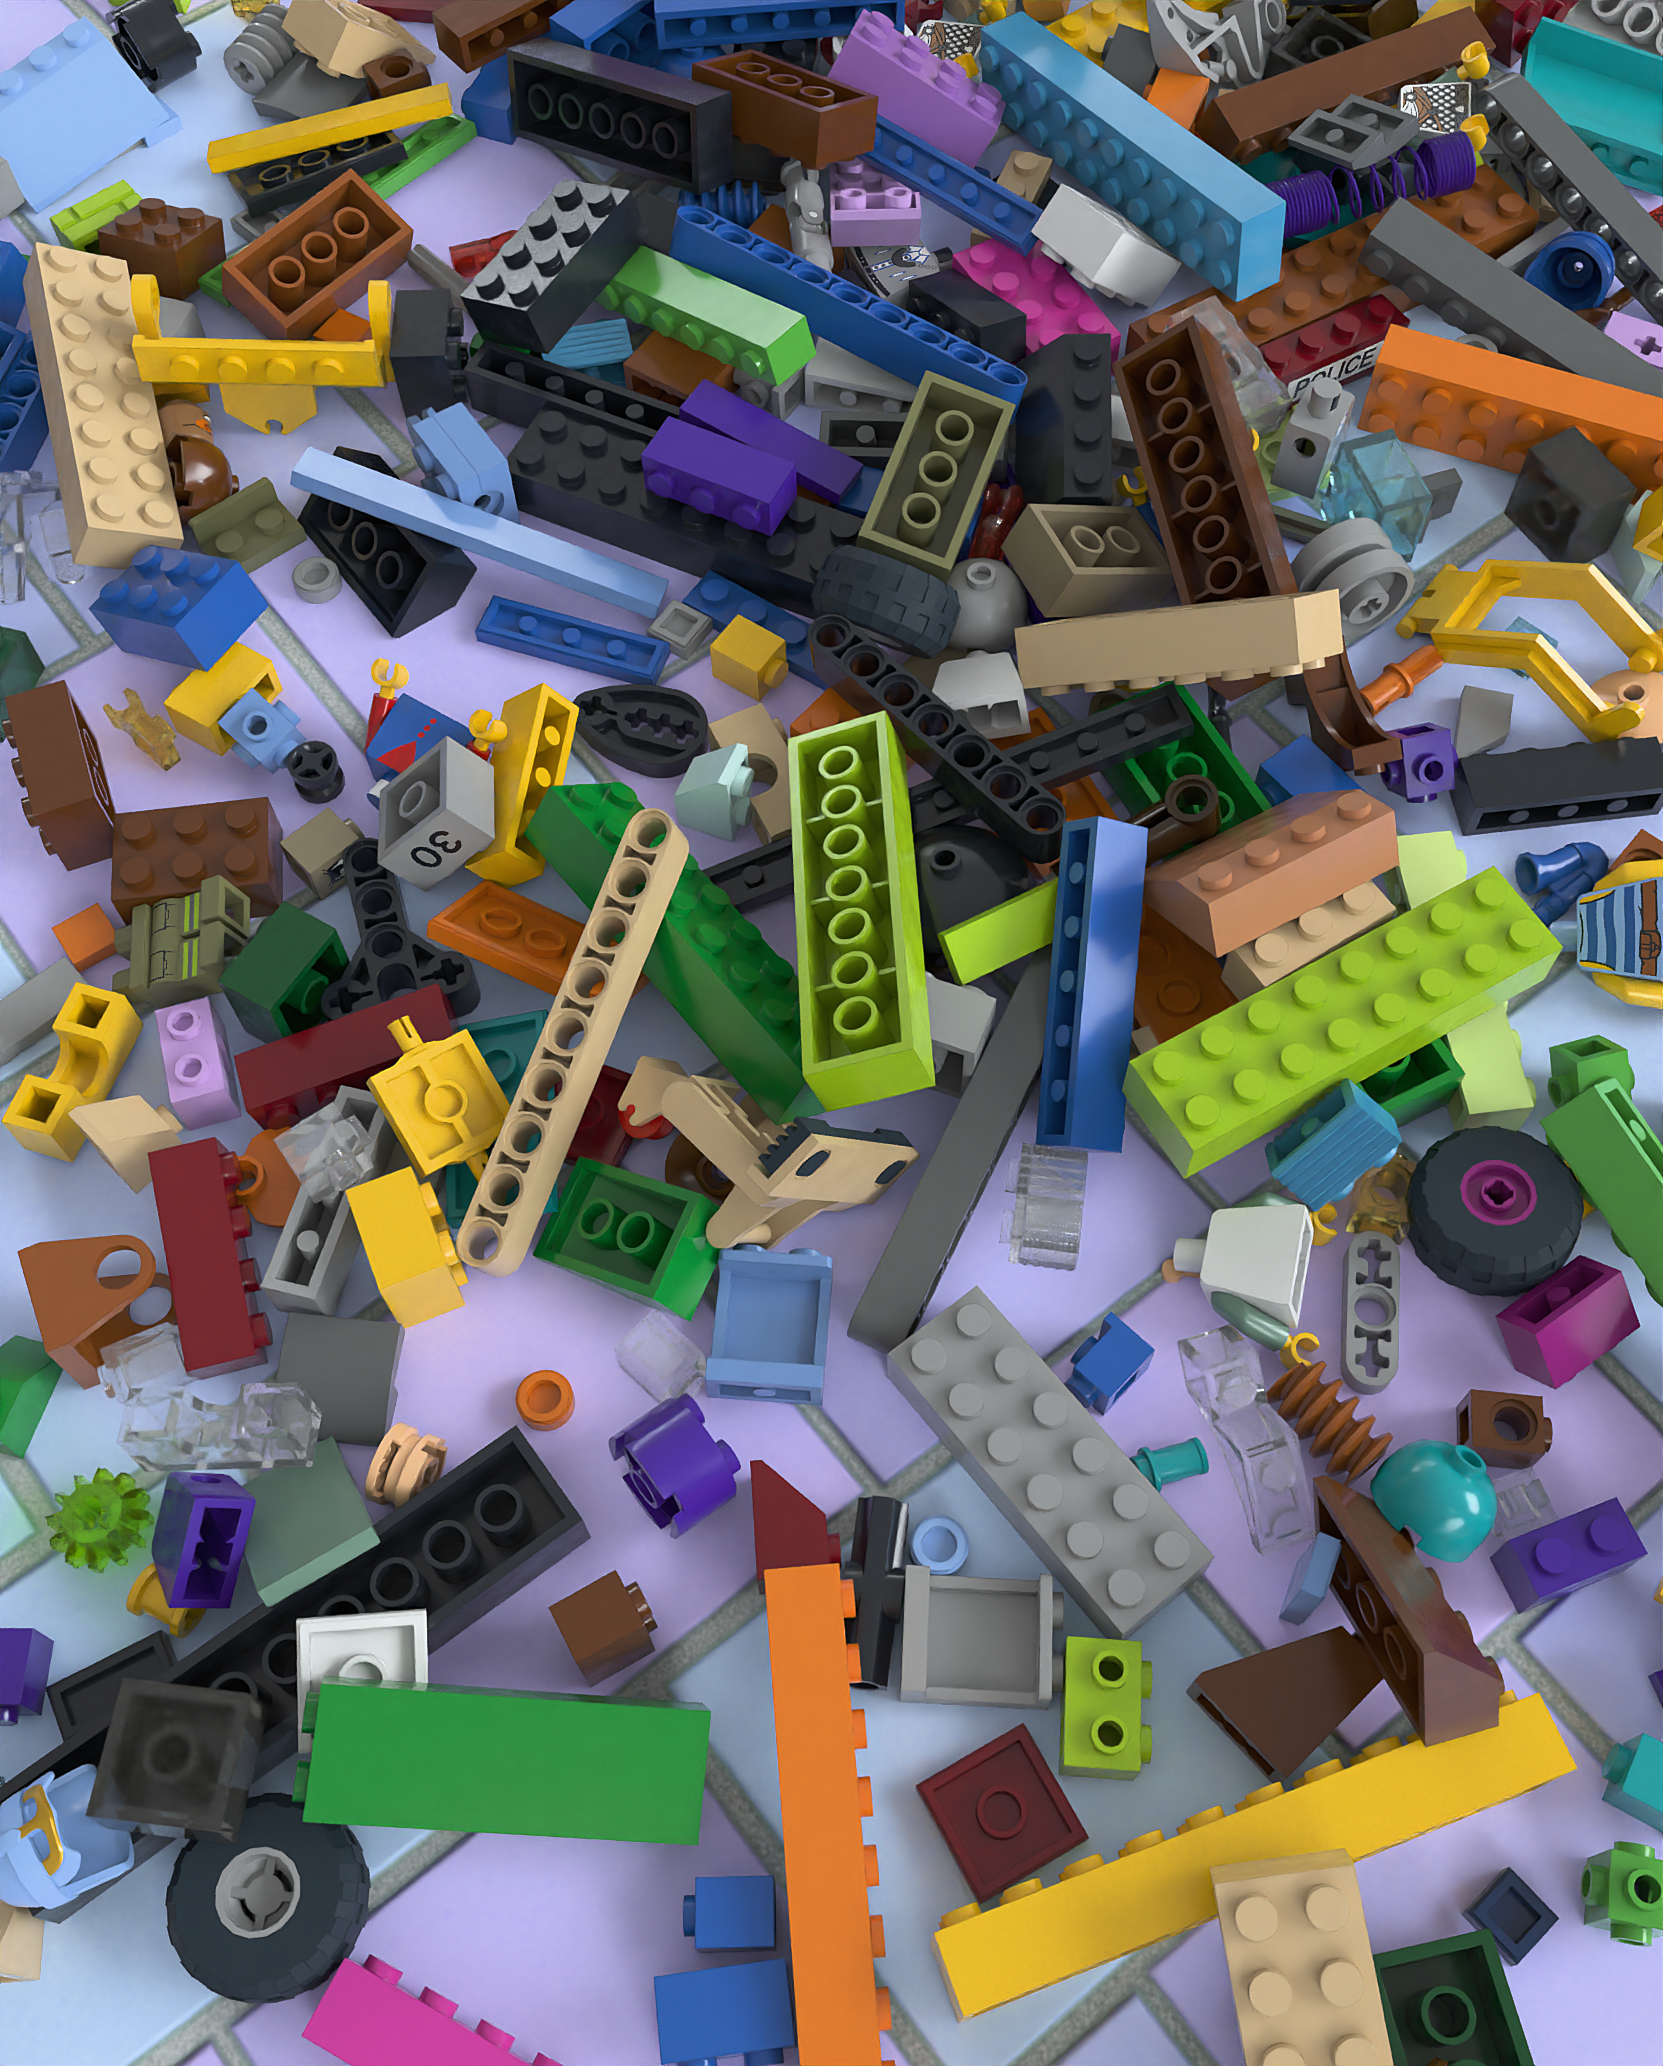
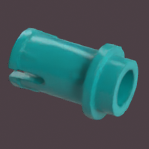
(1172, 1462)

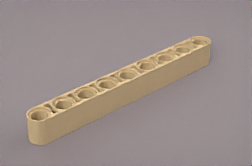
(577, 1066)

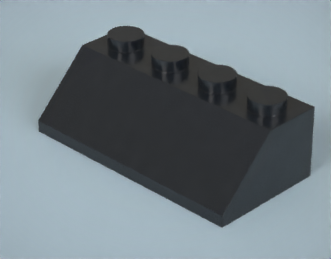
(1066, 423)
(389, 567)

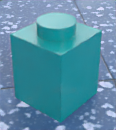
(1636, 1779)

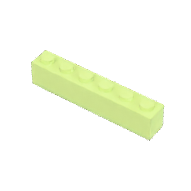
(1485, 1047)

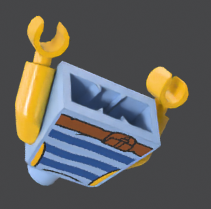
(1621, 933)

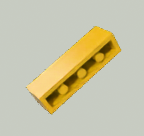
(525, 766)

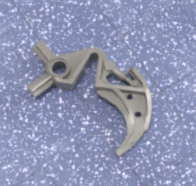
(1234, 43)

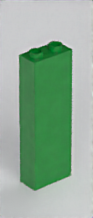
(503, 1761)

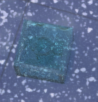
(1378, 482)

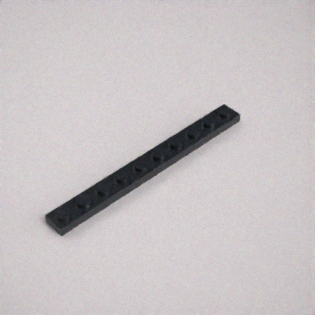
(1049, 759)

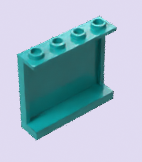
(1604, 95)

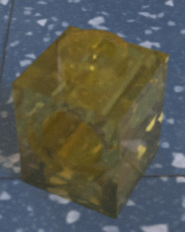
(1371, 1211)

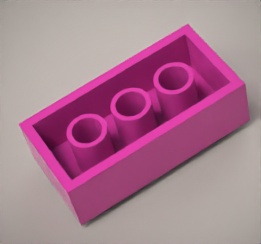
(1039, 289)

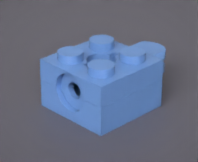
(462, 461)

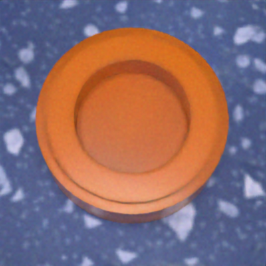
(545, 1400)

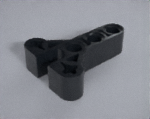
(418, 964)

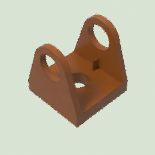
(86, 1312)

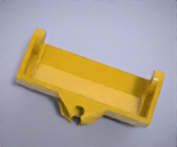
(261, 376)

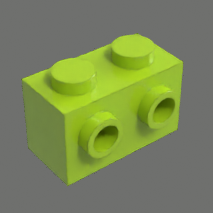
(1103, 1709)

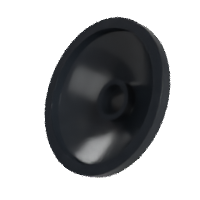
(963, 875)

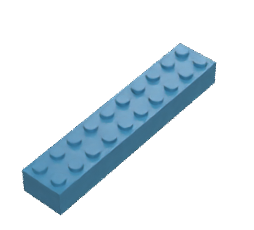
(1136, 157)

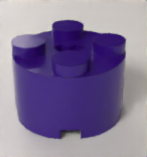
(676, 1465)

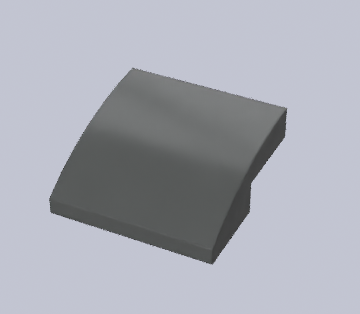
(306, 91)
(1355, 132)
(346, 1372)

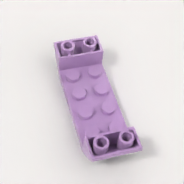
(871, 207)

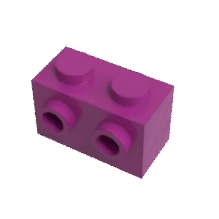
(1568, 1321)

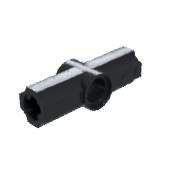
(877, 1584)

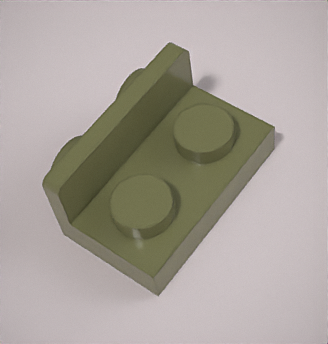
(248, 527)

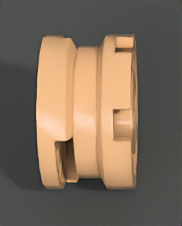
(404, 1465)

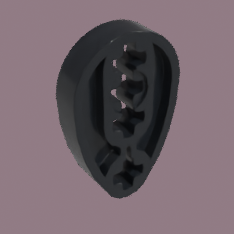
(640, 750)

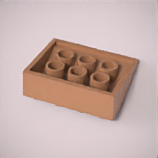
(1274, 867)

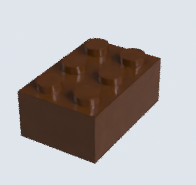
(62, 774)
(176, 848)

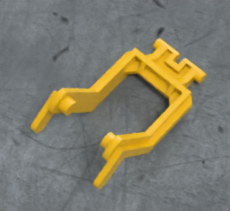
(1460, 600)

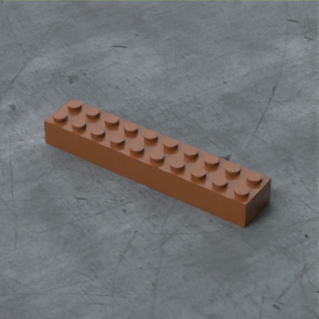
(1329, 278)

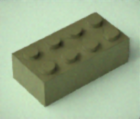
(936, 475)

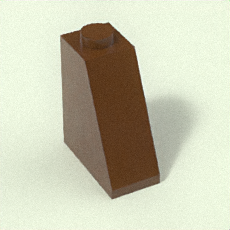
(1287, 1697)

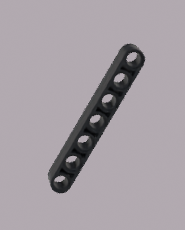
(877, 682)

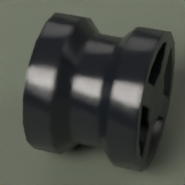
(316, 758)

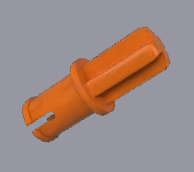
(1399, 679)

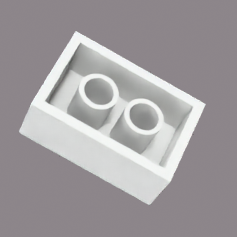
(1104, 248)

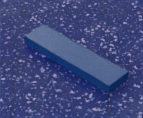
(573, 641)

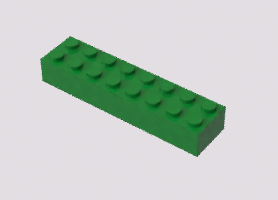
(703, 954)

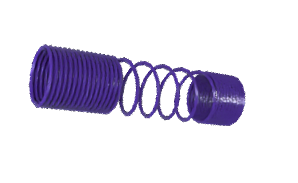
(1443, 167)

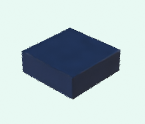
(1513, 1915)

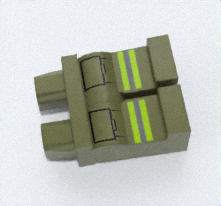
(182, 944)

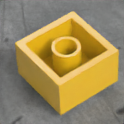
(408, 1246)

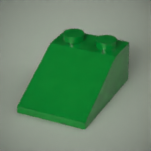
(632, 1237)

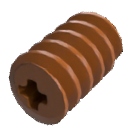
(1329, 1421)

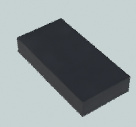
(95, 1689)

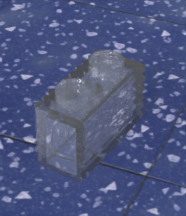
(1047, 1206)

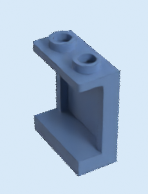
(770, 1326)

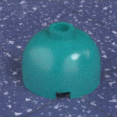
(1439, 1495)

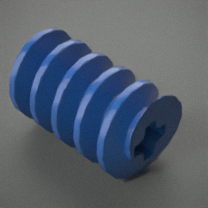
(734, 206)

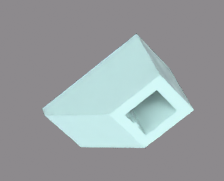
(716, 793)

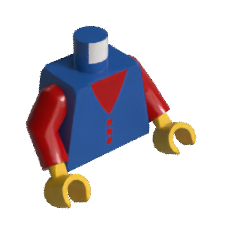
(406, 729)

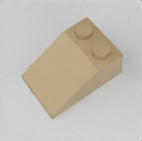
(348, 35)

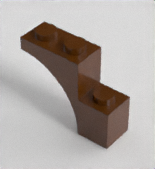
(1340, 718)

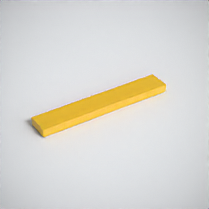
(330, 128)

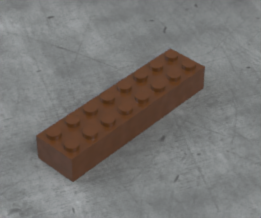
(1203, 476)

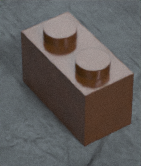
(605, 1626)

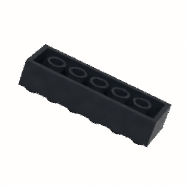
(622, 114)

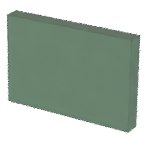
(305, 1523)

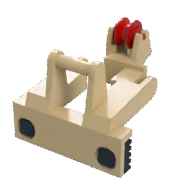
(778, 1171)

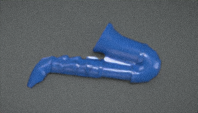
(1563, 873)

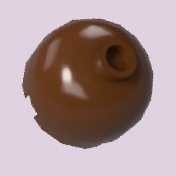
(198, 475)

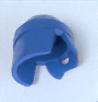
(1560, 277)

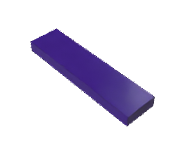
(817, 464)

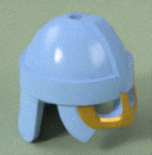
(52, 1847)

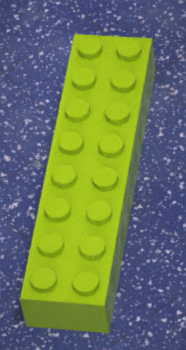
(857, 915)
(1338, 1020)

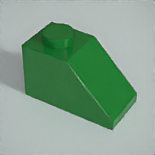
(25, 1389)

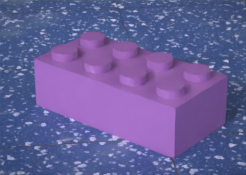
(919, 89)

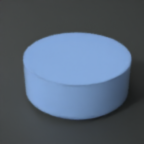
(939, 1544)

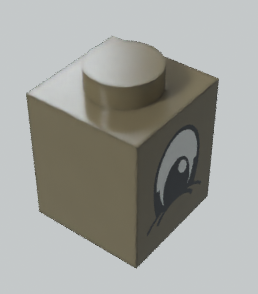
(318, 850)

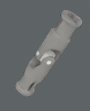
(805, 215)

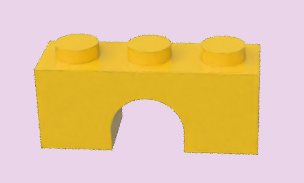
(95, 1040)

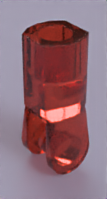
(474, 256)
(995, 528)

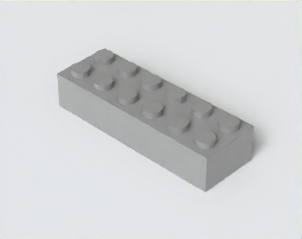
(1047, 1466)

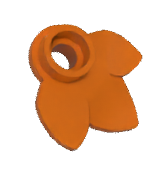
(275, 1185)

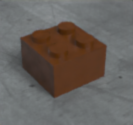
(166, 242)

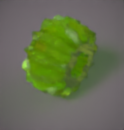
(86, 1505)

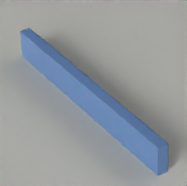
(479, 532)

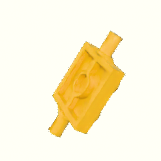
(440, 1101)

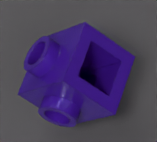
(1426, 763)

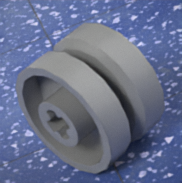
(1362, 566)

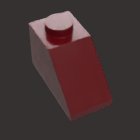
(787, 1526)

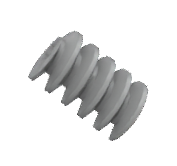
(260, 50)

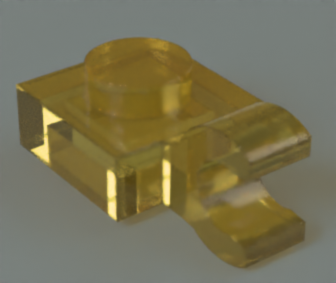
(149, 734)

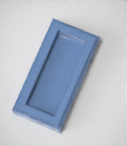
(1310, 1579)

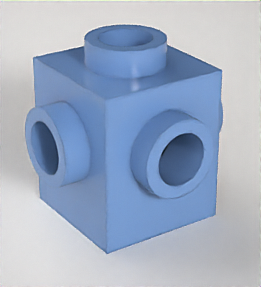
(262, 731)

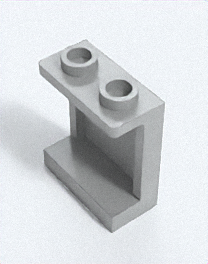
(980, 1641)

